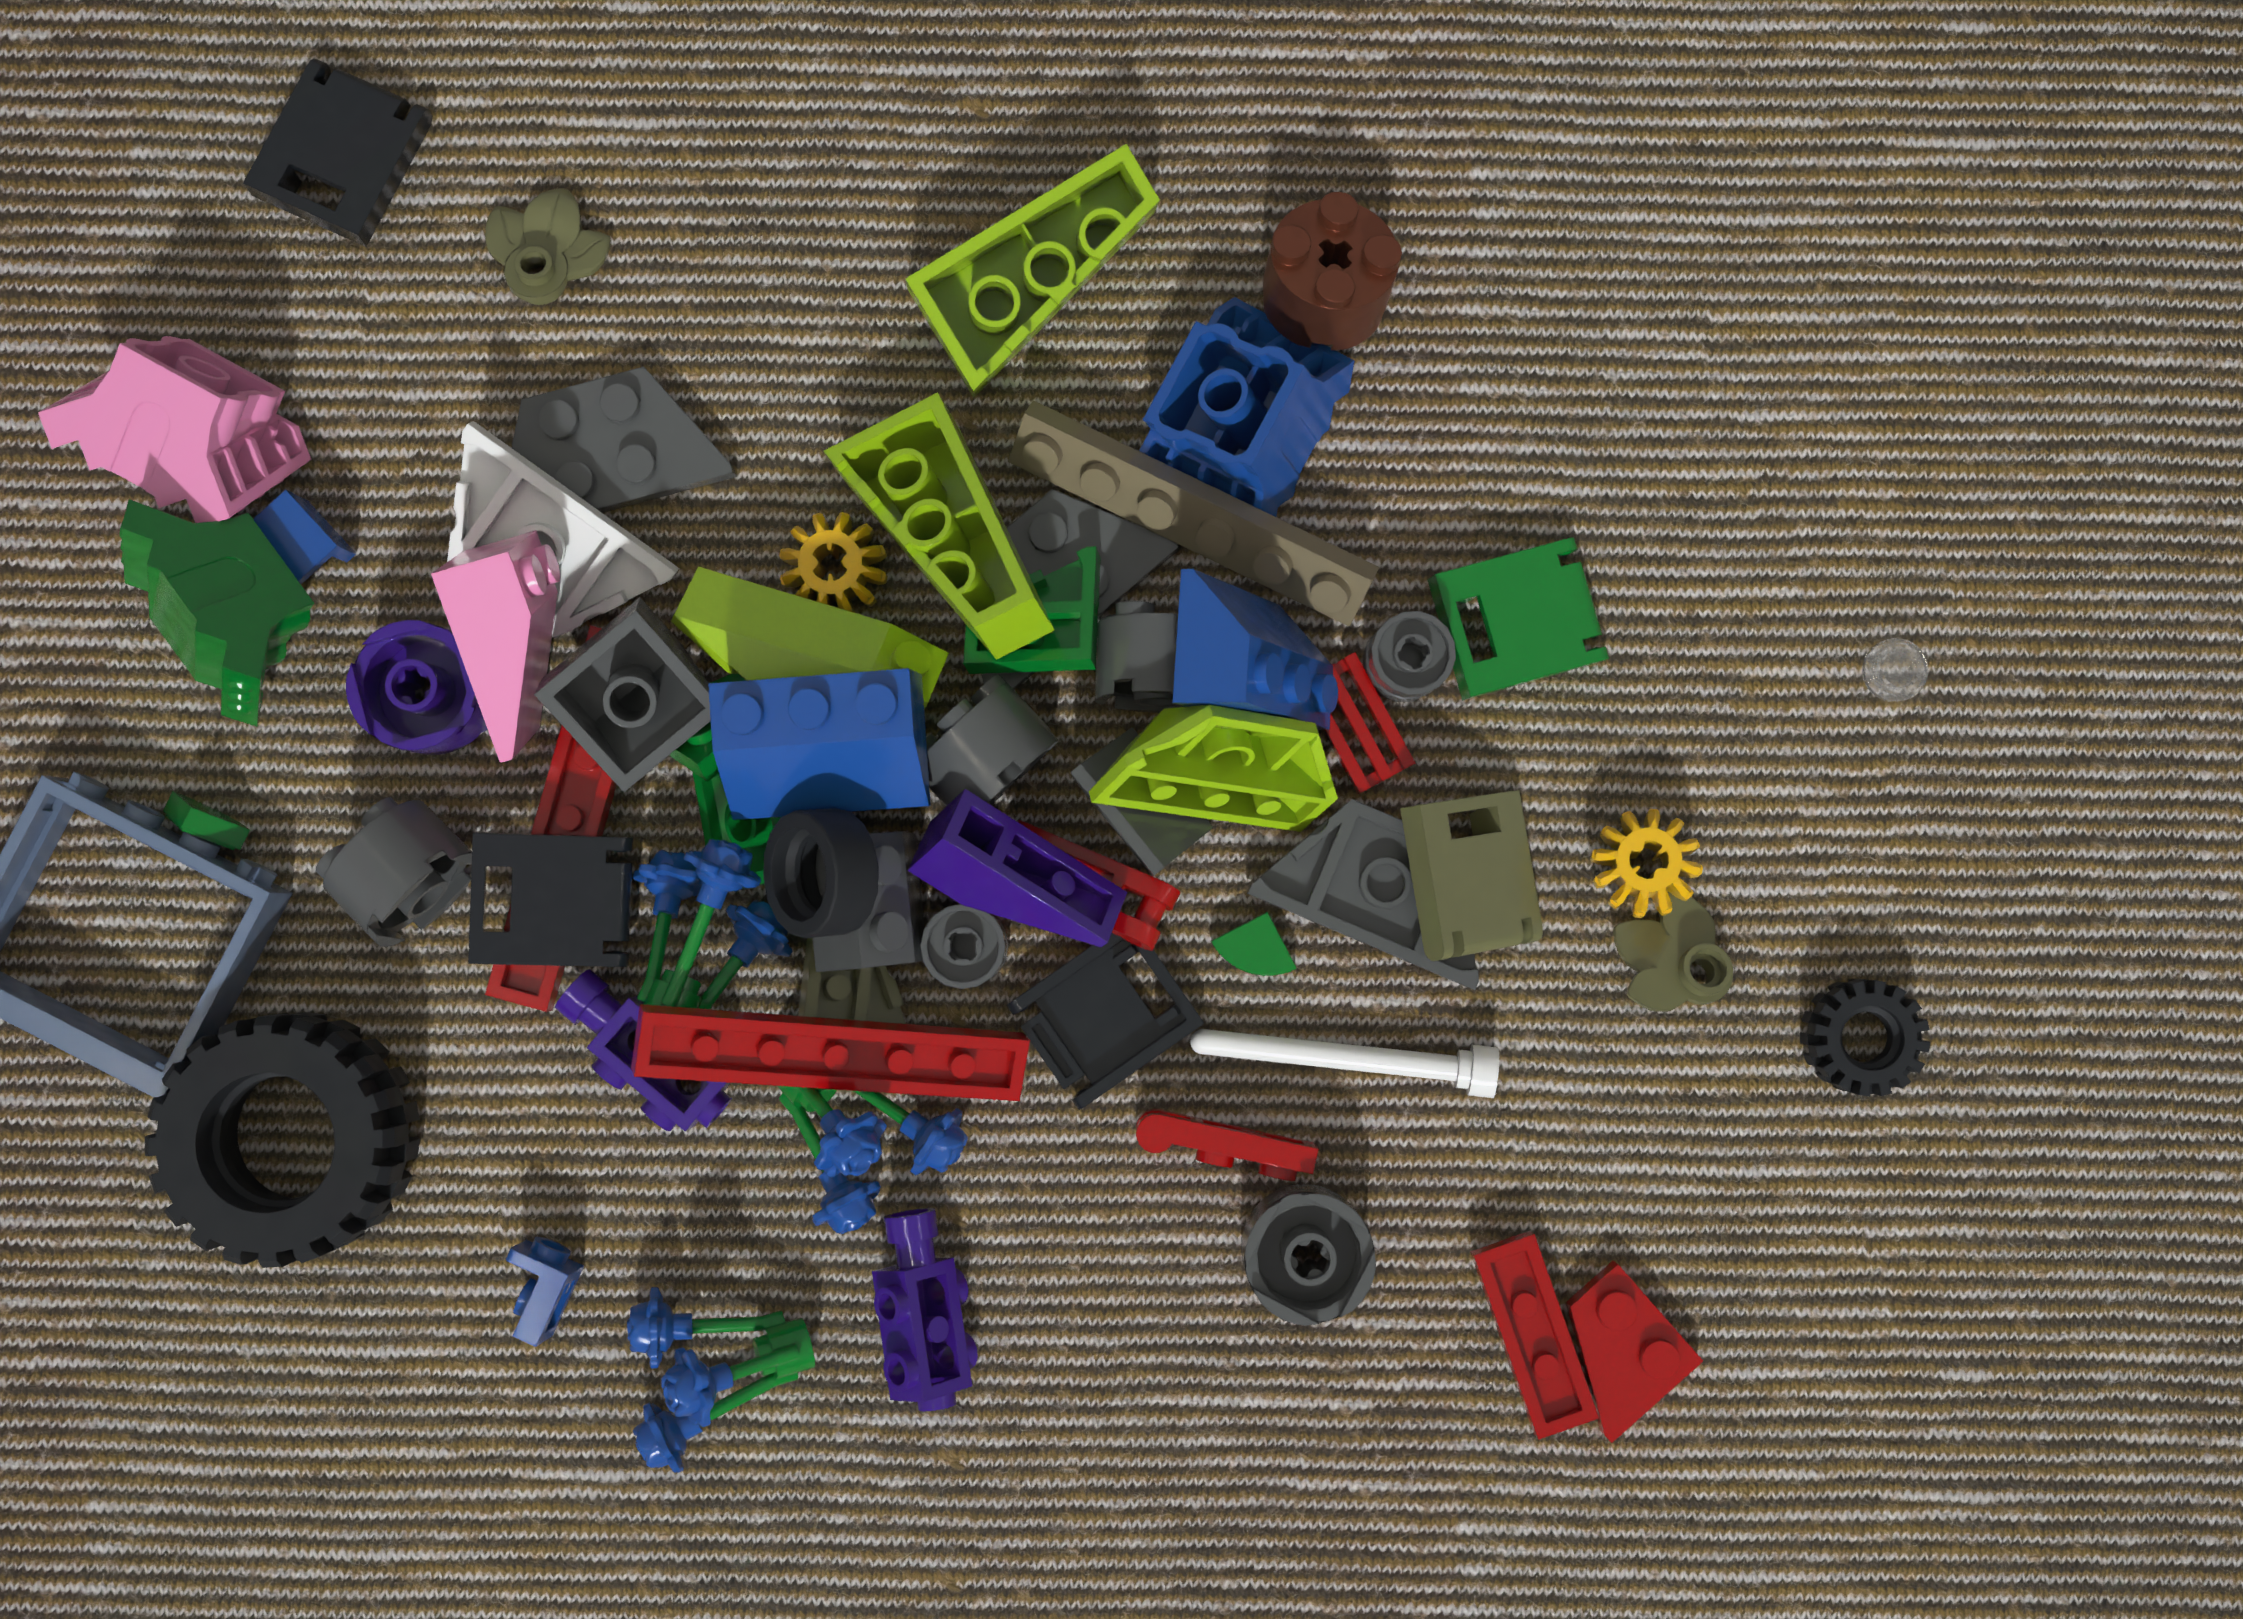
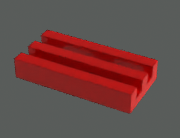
(1382, 719)

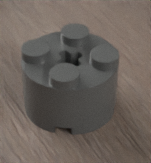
(1136, 658)
(986, 744)
(396, 870)
(1319, 1288)

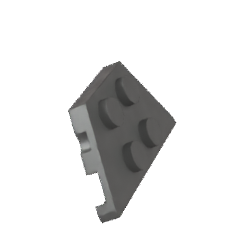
(617, 441)
(1061, 526)
(1360, 884)

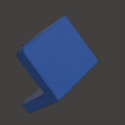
(301, 535)

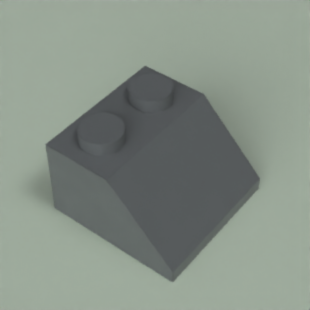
(628, 695)
(1150, 835)
(897, 919)

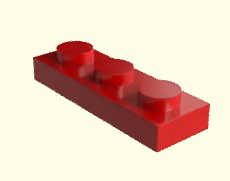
(1534, 1335)

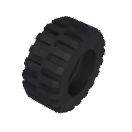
(202, 1155)

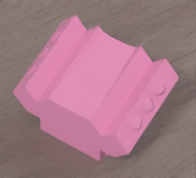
(181, 427)

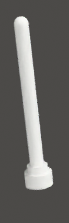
(1470, 1070)

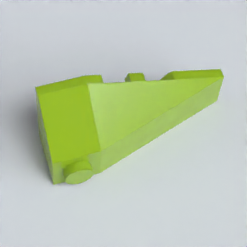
(785, 635)

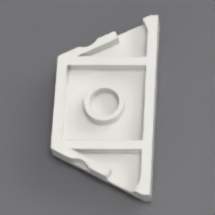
(510, 496)

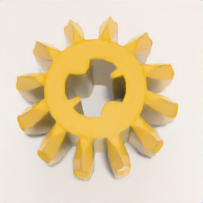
(835, 541)
(1662, 879)

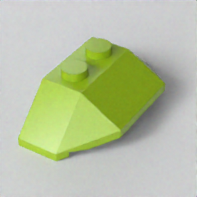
(1223, 768)

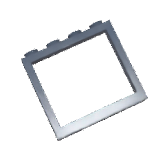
(70, 1030)

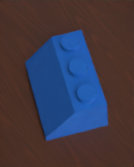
(1247, 655)
(821, 743)

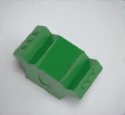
(216, 599)

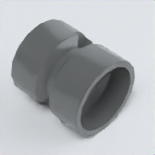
(1409, 656)
(964, 946)

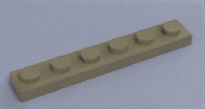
(1192, 513)

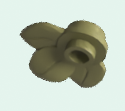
(548, 237)
(1665, 953)

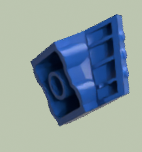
(1245, 406)

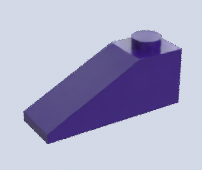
(1014, 873)

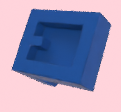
(543, 1299)

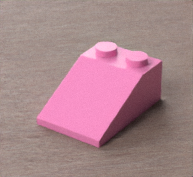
(503, 620)

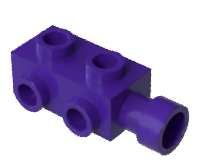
(615, 1025)
(922, 1316)

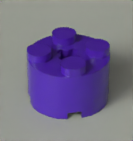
(385, 682)

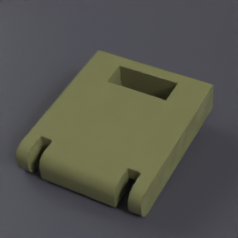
(1475, 888)

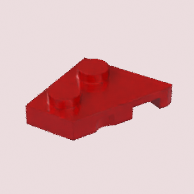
(1626, 1349)

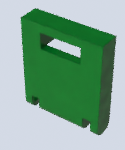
(1531, 614)

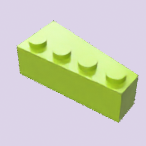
(1022, 270)
(938, 509)

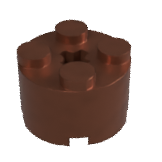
(1330, 273)

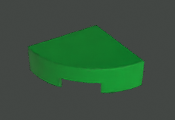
(205, 821)
(1255, 948)

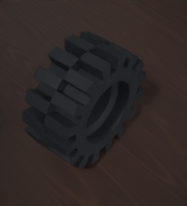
(1902, 1042)

